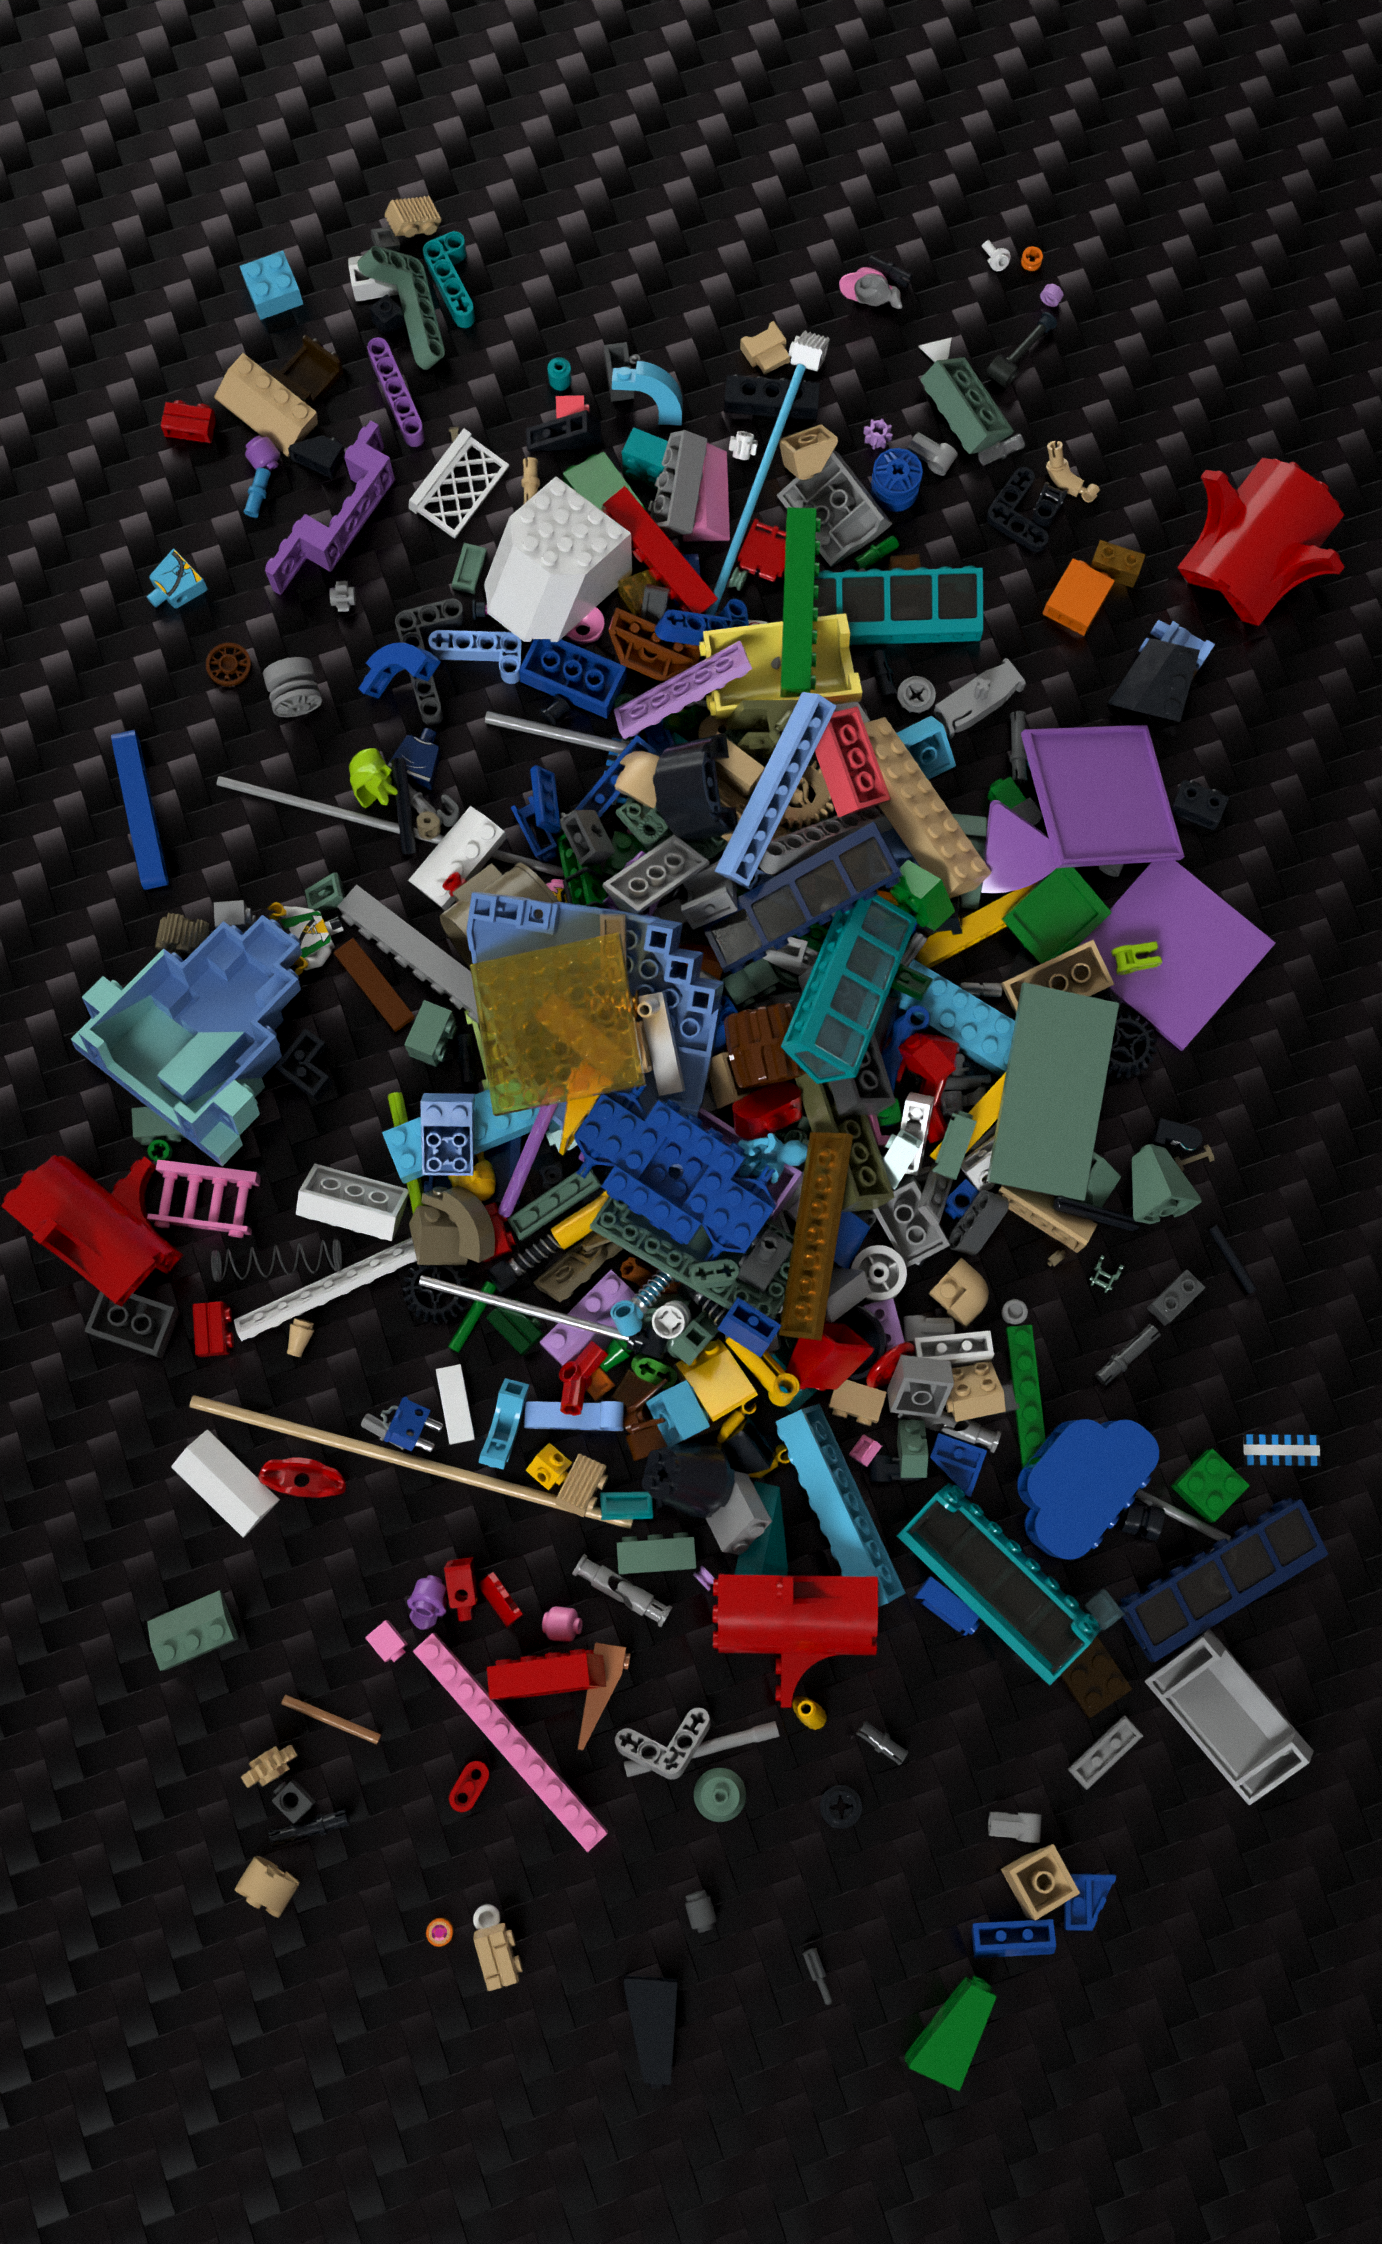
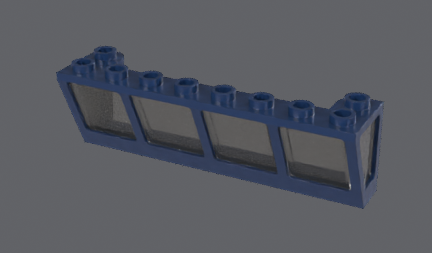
(803, 897)
(1223, 1579)

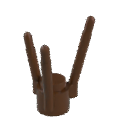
(638, 1419)

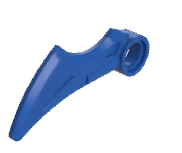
(902, 1030)

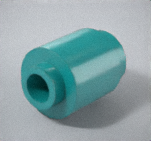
(559, 373)

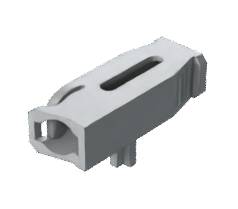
(978, 698)

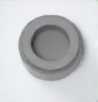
(1014, 1312)

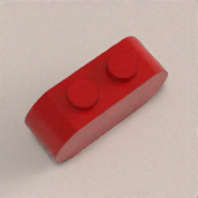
(767, 1110)

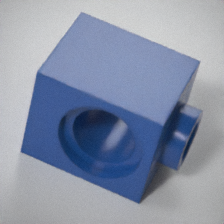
(966, 1190)

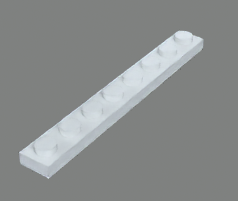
(325, 1289)

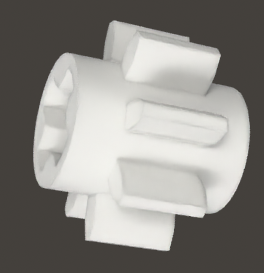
(743, 445)

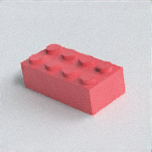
(850, 764)

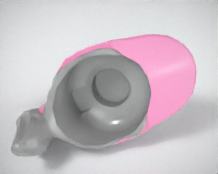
(870, 288)

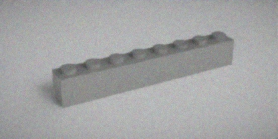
(410, 948)

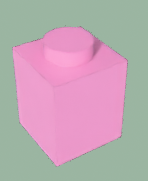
(387, 1642)

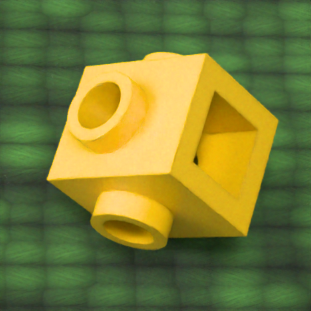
(549, 1467)

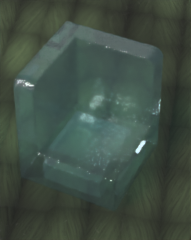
(1104, 1609)

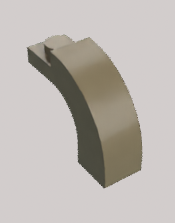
(471, 1218)

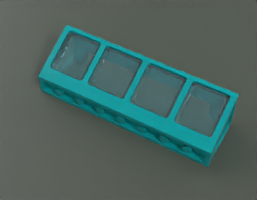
(848, 989)

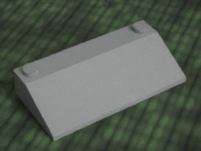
(1229, 1717)

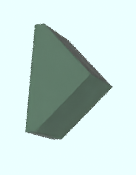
(325, 894)

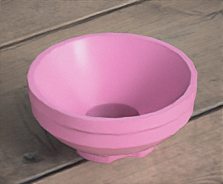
(594, 622)

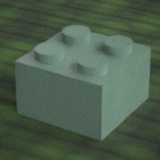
(431, 1034)

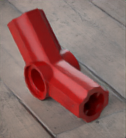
(937, 1123)
(578, 1378)

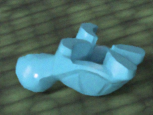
(773, 1153)

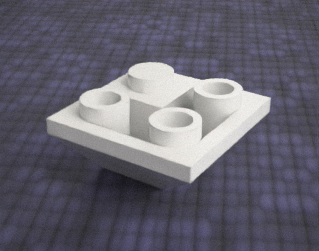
(367, 288)

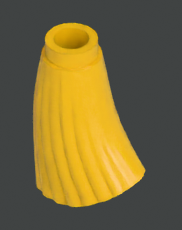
(815, 1718)

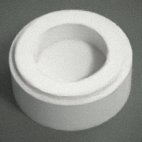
(486, 1916)

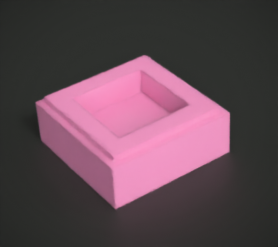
(865, 1450)

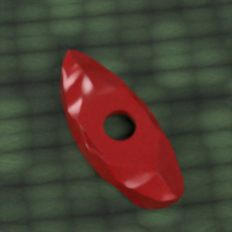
(282, 1474)

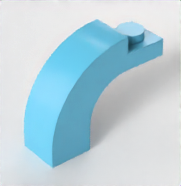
(655, 383)
(504, 1424)

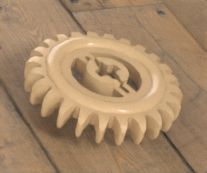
(809, 811)

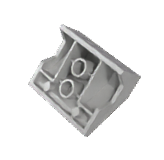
(845, 507)

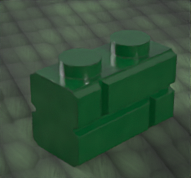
(516, 1328)

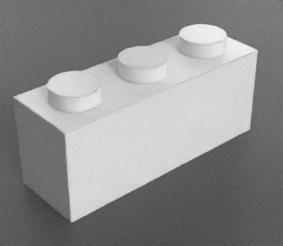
(959, 1349)

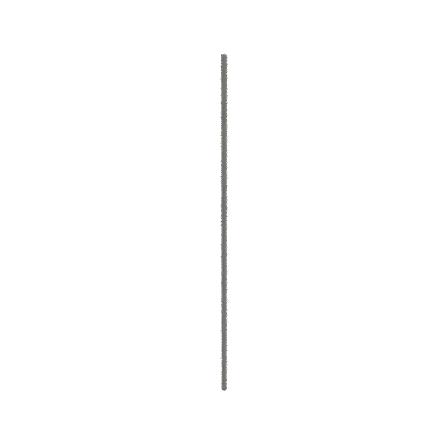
(376, 822)

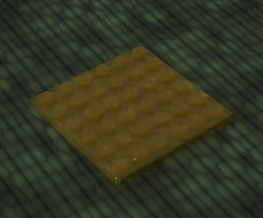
(557, 1024)

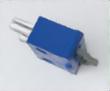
(408, 1424)

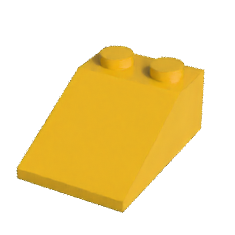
(574, 1116)
(717, 1380)

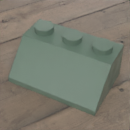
(191, 1631)

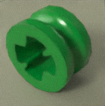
(152, 1149)

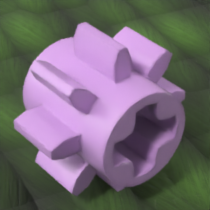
(878, 434)

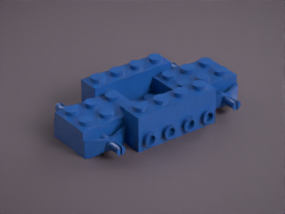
(646, 1147)

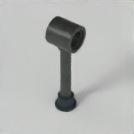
(1004, 369)

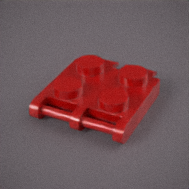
(763, 551)

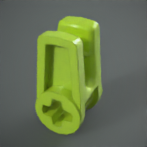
(1128, 962)

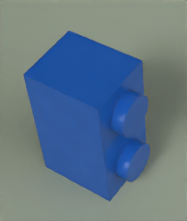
(749, 1327)

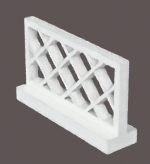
(439, 475)

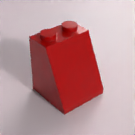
(829, 1361)

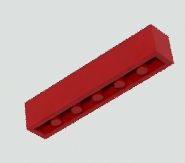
(659, 553)

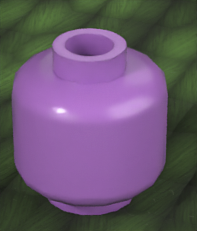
(262, 453)

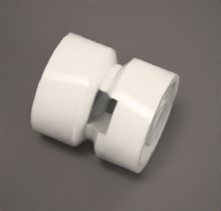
(671, 1319)

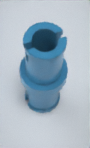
(257, 492)

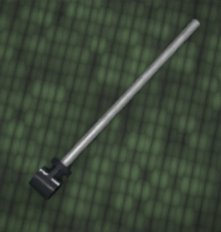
(648, 1342)

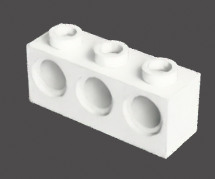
(916, 1122)

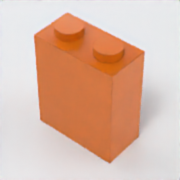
(1078, 596)

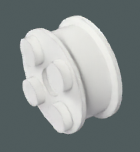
(889, 1264)

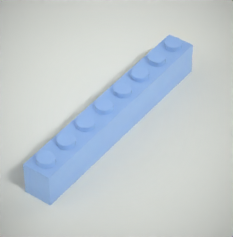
(775, 788)

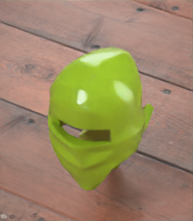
(370, 770)

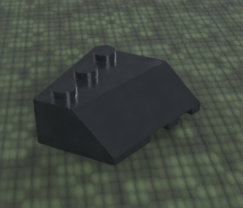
(1158, 680)

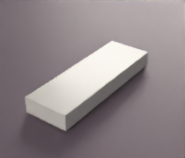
(455, 1404)

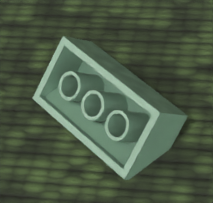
(966, 404)

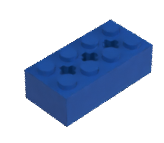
(576, 689)

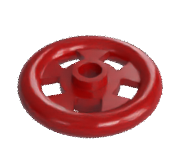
(884, 1367)

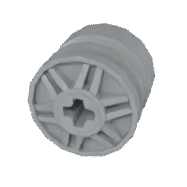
(292, 687)

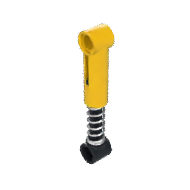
(563, 1236)
(763, 1368)

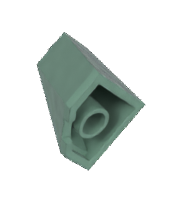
(1159, 1186)

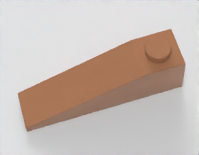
(596, 1700)

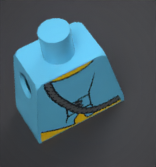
(175, 582)

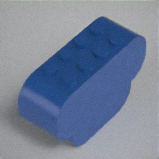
(1084, 1483)

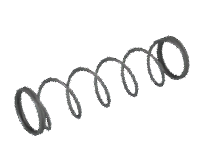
(217, 1271)

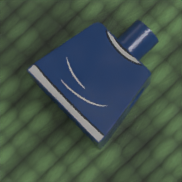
(421, 758)

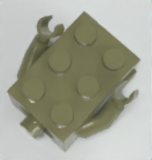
(766, 723)

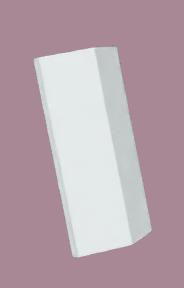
(225, 1483)

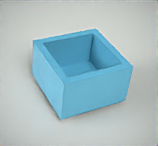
(271, 285)

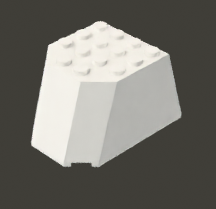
(555, 564)

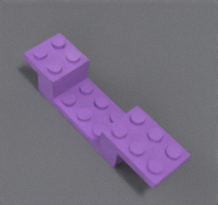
(326, 545)

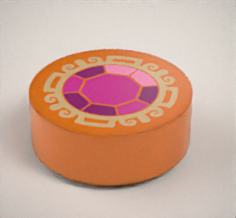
(439, 1932)

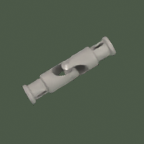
(971, 1433)
(633, 1596)

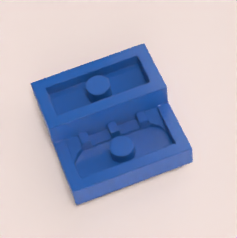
(850, 1237)

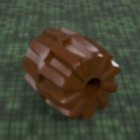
(755, 1045)

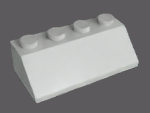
(463, 851)
(352, 1202)

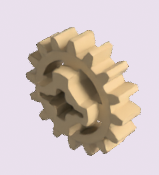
(269, 1766)

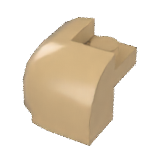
(637, 777)
(962, 1293)

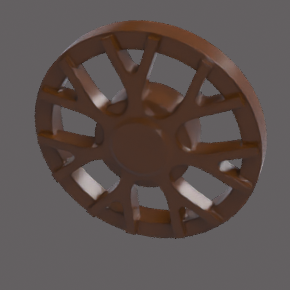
(228, 664)

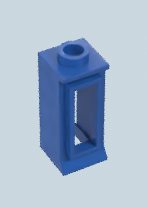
(548, 853)
(948, 1606)

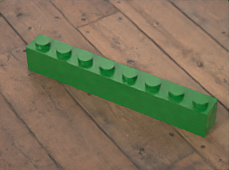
(798, 602)

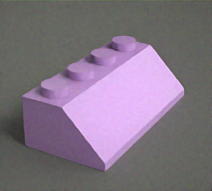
(567, 1342)

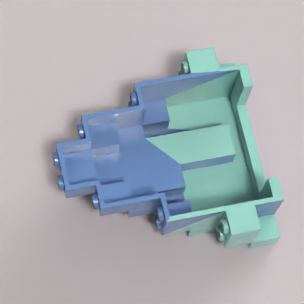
(198, 1031)

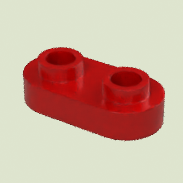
(469, 1785)

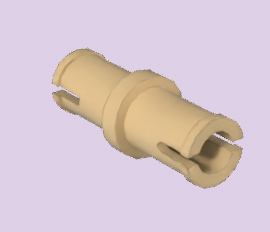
(530, 481)

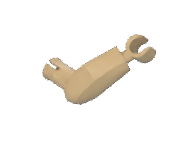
(1063, 478)

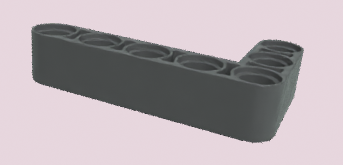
(414, 635)

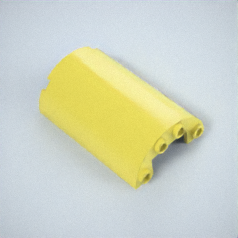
(763, 643)

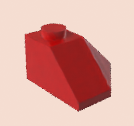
(930, 1055)

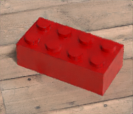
(546, 1675)

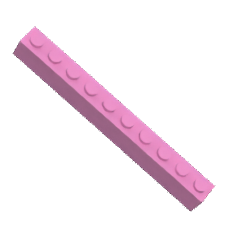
(511, 1742)

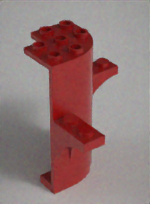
(1263, 536)
(90, 1228)
(795, 1618)

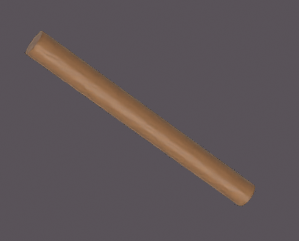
(331, 1719)

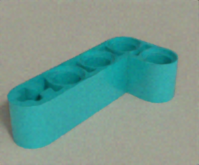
(450, 283)

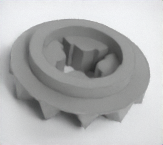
(917, 685)

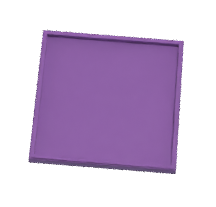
(1102, 795)
(1201, 944)

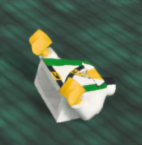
(311, 931)

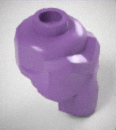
(427, 1602)

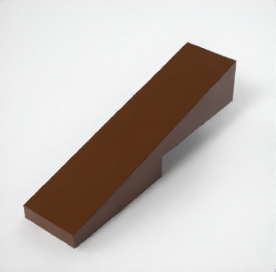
(374, 985)

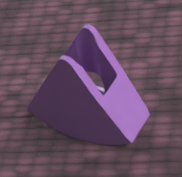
(1014, 851)

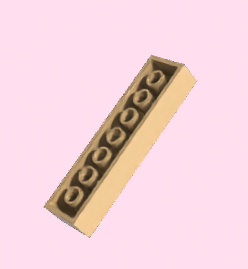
(923, 817)

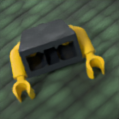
(747, 1447)

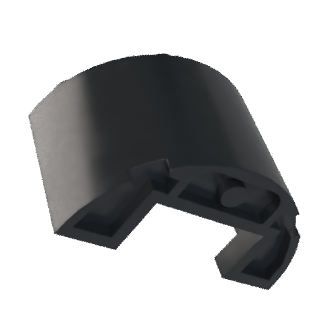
(689, 789)

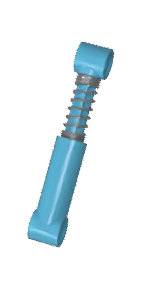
(628, 1313)

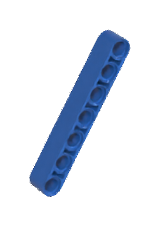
(139, 809)

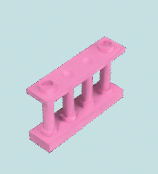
(195, 1175)

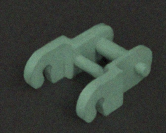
(1114, 1277)

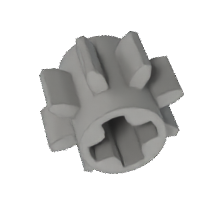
(342, 596)

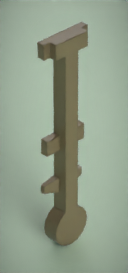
(1208, 1152)

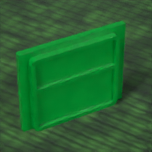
(1056, 914)

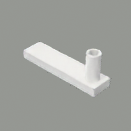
(661, 1043)

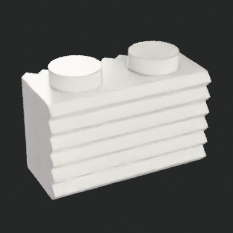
(809, 350)

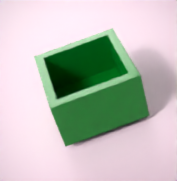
(922, 896)
(1210, 1485)

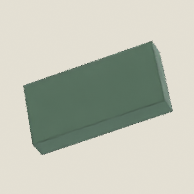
(469, 568)

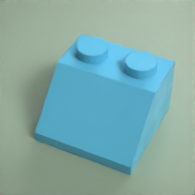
(928, 746)
(681, 1413)

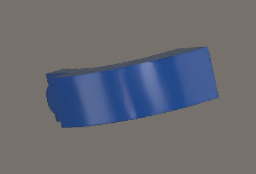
(393, 659)

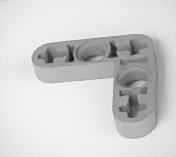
(665, 1754)

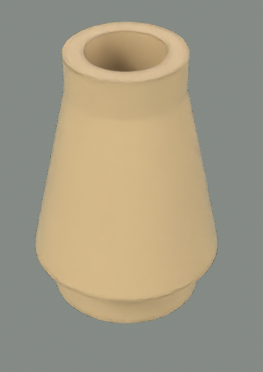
(299, 1336)

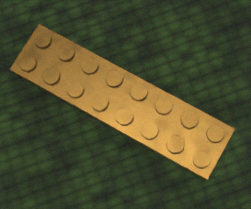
(815, 1235)

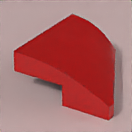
(500, 1599)

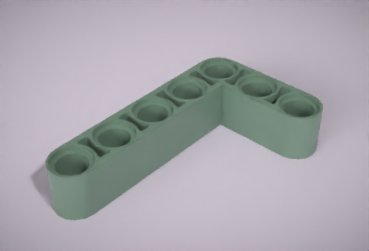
(415, 299)

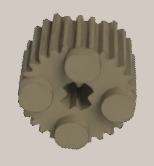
(180, 934)

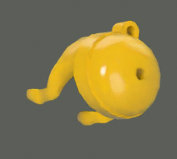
(482, 1182)

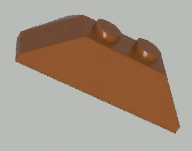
(645, 652)

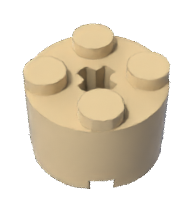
(267, 1886)

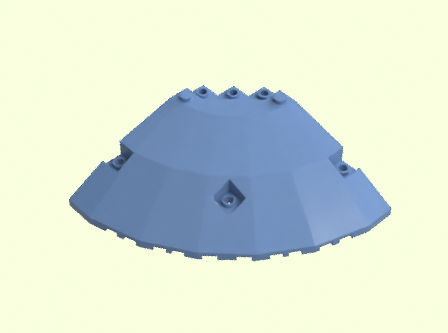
(508, 926)

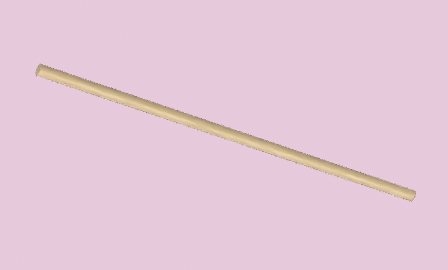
(389, 1455)

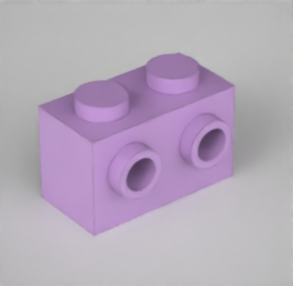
(887, 1315)

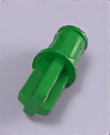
(876, 553)

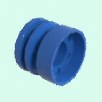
(896, 479)

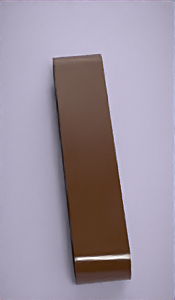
(651, 1439)

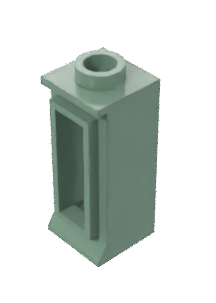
(954, 1145)

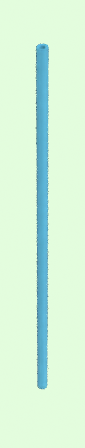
(757, 486)

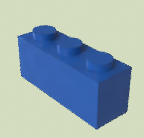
(1013, 1938)

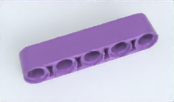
(393, 382)

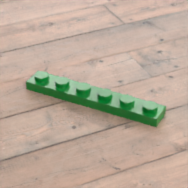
(1026, 1391)

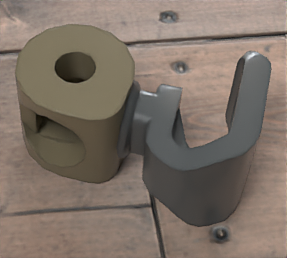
(430, 824)

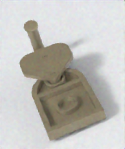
(576, 1266)

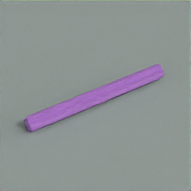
(526, 1160)

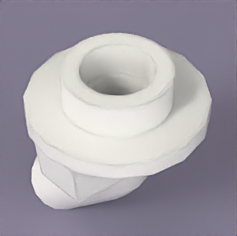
(998, 258)

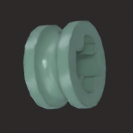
(738, 579)

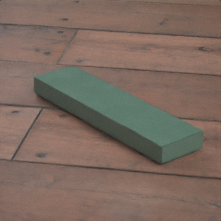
(553, 1203)

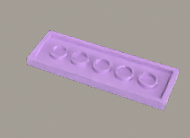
(682, 690)

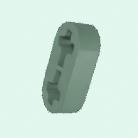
(714, 1274)

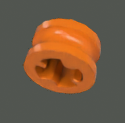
(1031, 251)

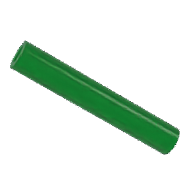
(470, 1320)

